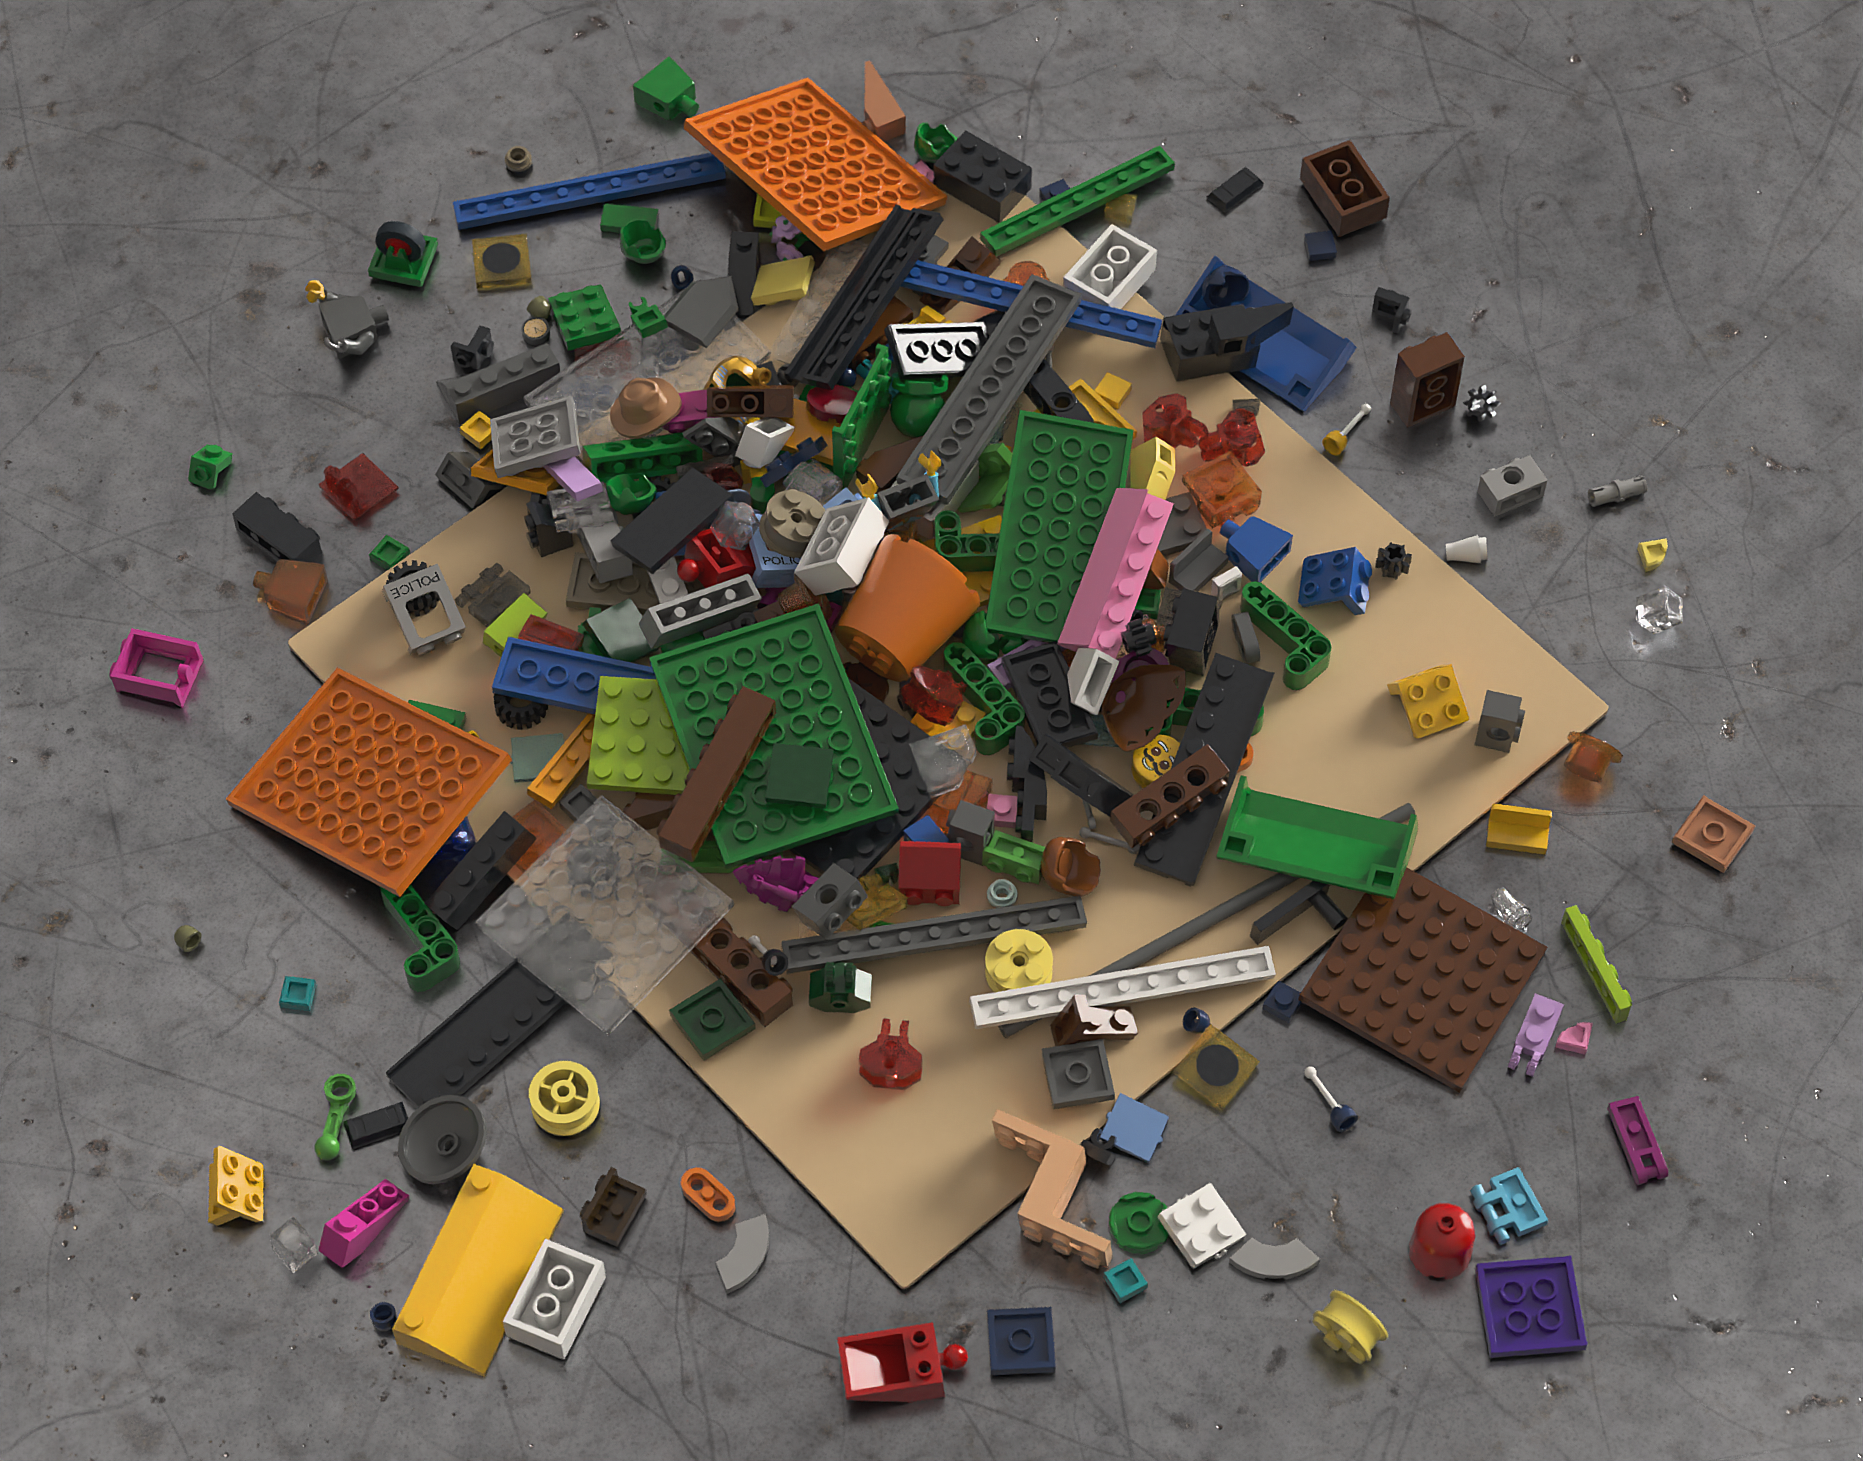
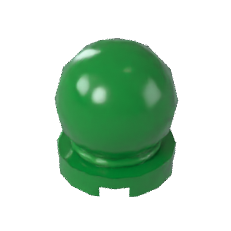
(916, 403)

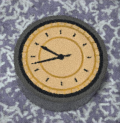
(535, 331)

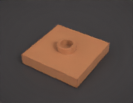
(1713, 834)

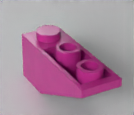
(361, 1222)

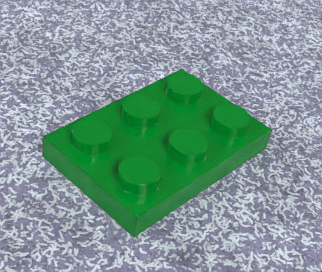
(584, 316)

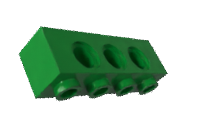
(640, 456)

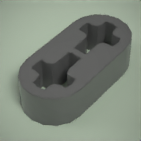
(1246, 637)

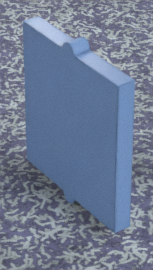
(1135, 1126)

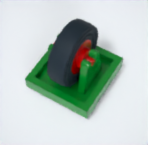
(402, 254)

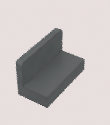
(456, 474)
(1197, 564)

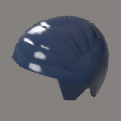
(1224, 287)

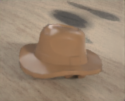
(644, 407)

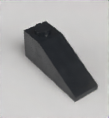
(743, 269)

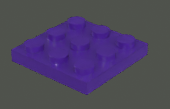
(1530, 1306)

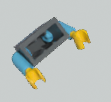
(907, 500)

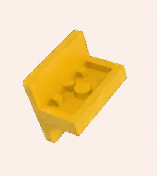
(234, 1187)

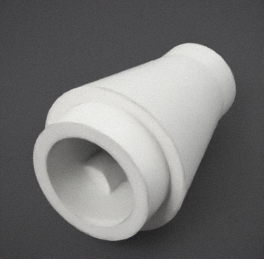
(1468, 550)

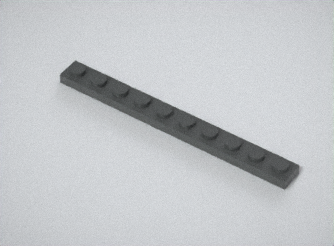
(933, 934)

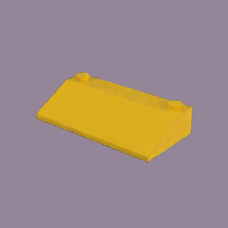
(475, 1271)

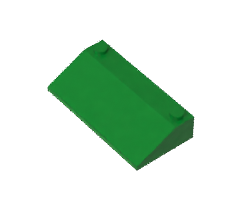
(1317, 842)

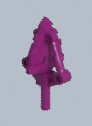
(776, 880)

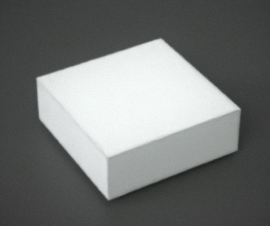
(1226, 583)

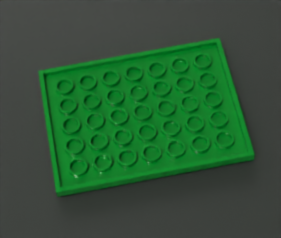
(801, 670)

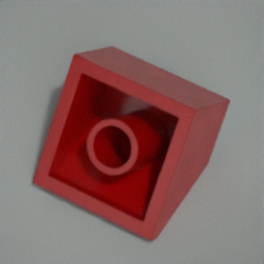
(930, 872)

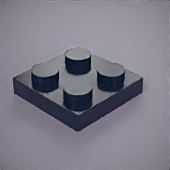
(1021, 1340)

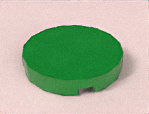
(1136, 1223)

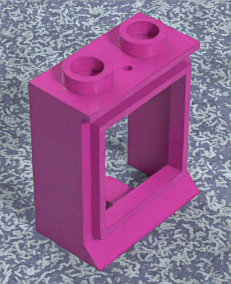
(130, 656)

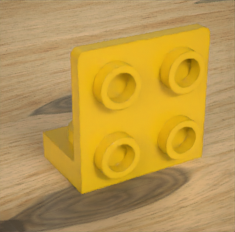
(1431, 700)

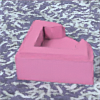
(1575, 1038)

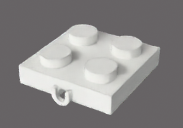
(1202, 1226)

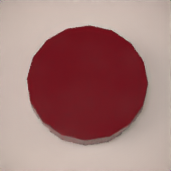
(830, 404)

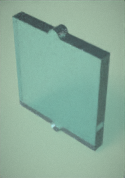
(532, 754)

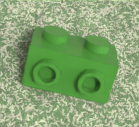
(1014, 857)

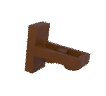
(1092, 1023)

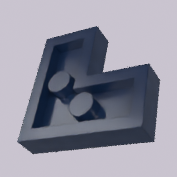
(786, 463)

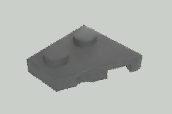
(1182, 525)

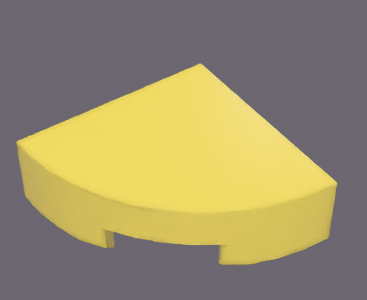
(1652, 553)

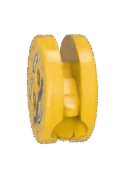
(1153, 759)

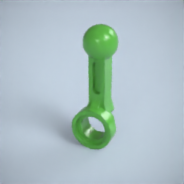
(327, 1146)

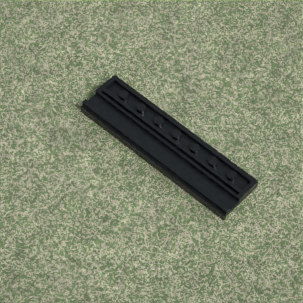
(863, 297)
(1225, 722)
(476, 1036)

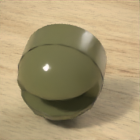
(539, 307)
(187, 938)

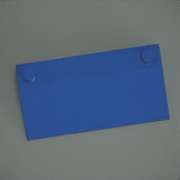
(1295, 360)

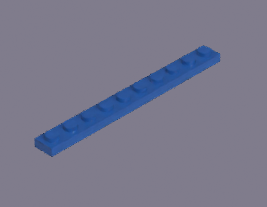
(588, 190)
(1001, 294)

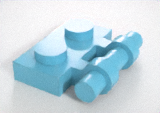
(1518, 1202)

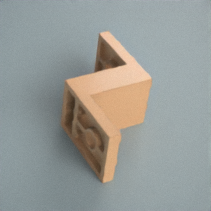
(1051, 1189)

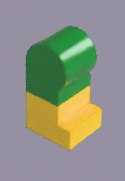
(759, 493)

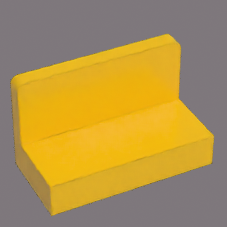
(1518, 828)

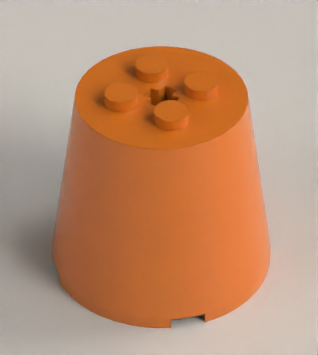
(904, 608)

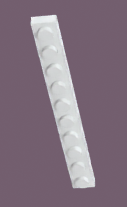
(1123, 986)

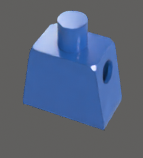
(1256, 547)

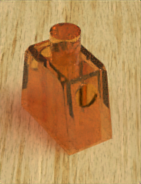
(293, 588)
(973, 790)

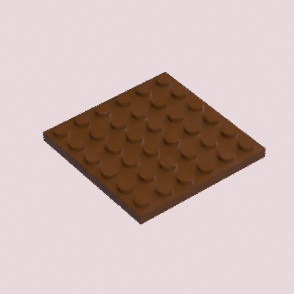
(1424, 977)

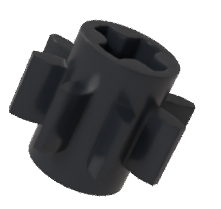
(1473, 403)
(1393, 560)
(1138, 637)

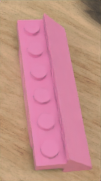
(1116, 571)

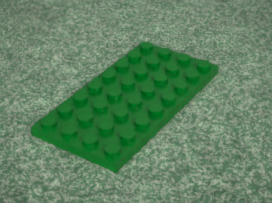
(1051, 519)

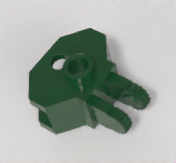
(840, 988)

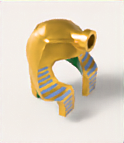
(738, 372)

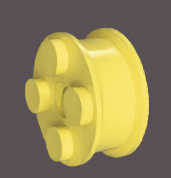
(1018, 961)
(564, 1098)
(1349, 1326)

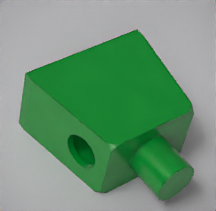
(666, 91)

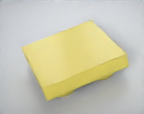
(782, 281)

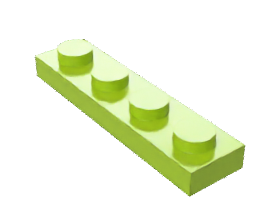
(1592, 955)

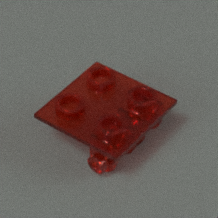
(357, 485)

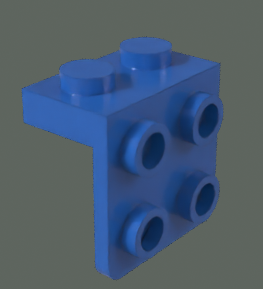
(1336, 577)

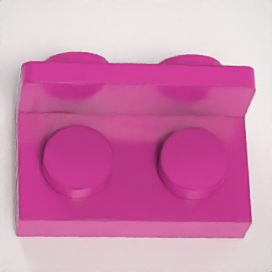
(692, 411)

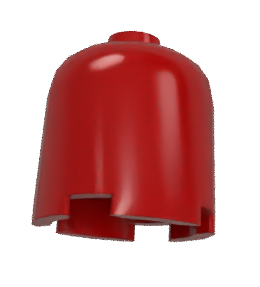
(1441, 1249)

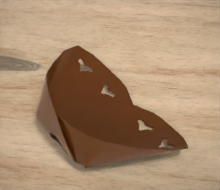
(1144, 703)

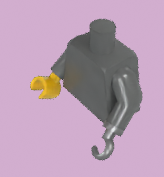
(346, 320)

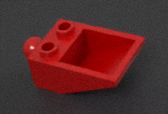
(712, 562)
(888, 1363)

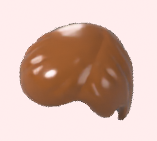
(1070, 867)

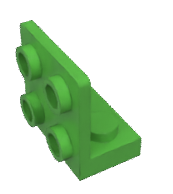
(993, 480)

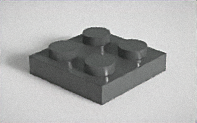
(1078, 1074)

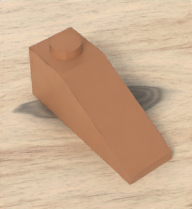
(881, 110)

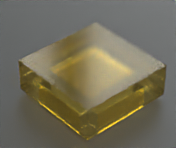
(1121, 208)

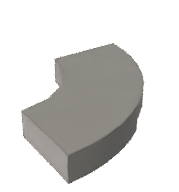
(746, 1255)
(1274, 1261)

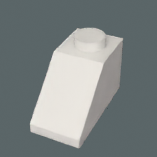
(763, 441)
(1090, 678)

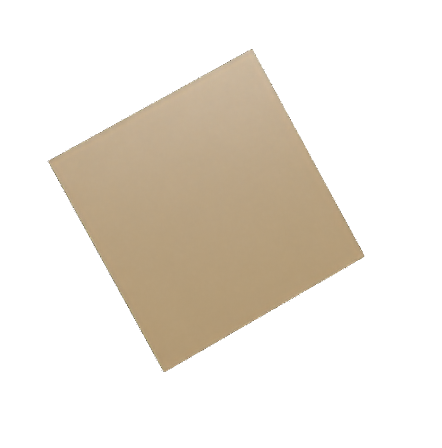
(923, 1163)

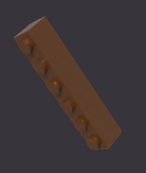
(716, 773)

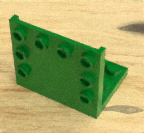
(862, 419)

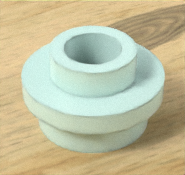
(1002, 886)

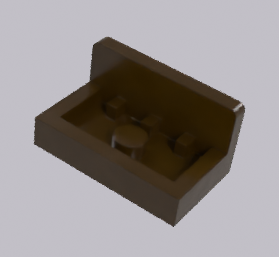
(611, 1207)

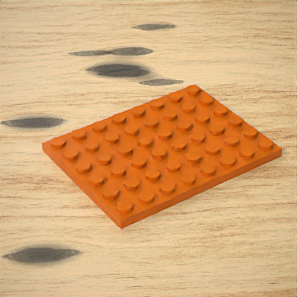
(813, 162)
(369, 781)

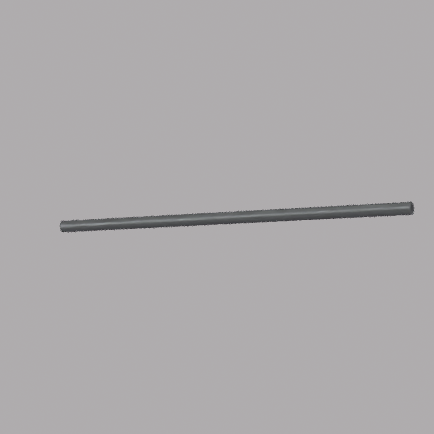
(1203, 922)

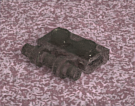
(496, 599)

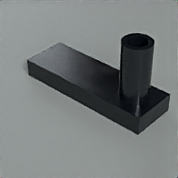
(1313, 895)

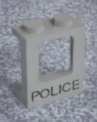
(415, 586)

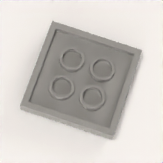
(535, 437)

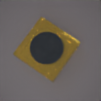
(501, 260)
(1216, 1066)

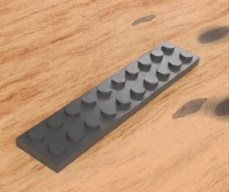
(993, 383)

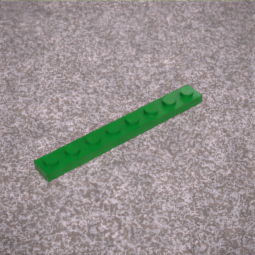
(1077, 201)

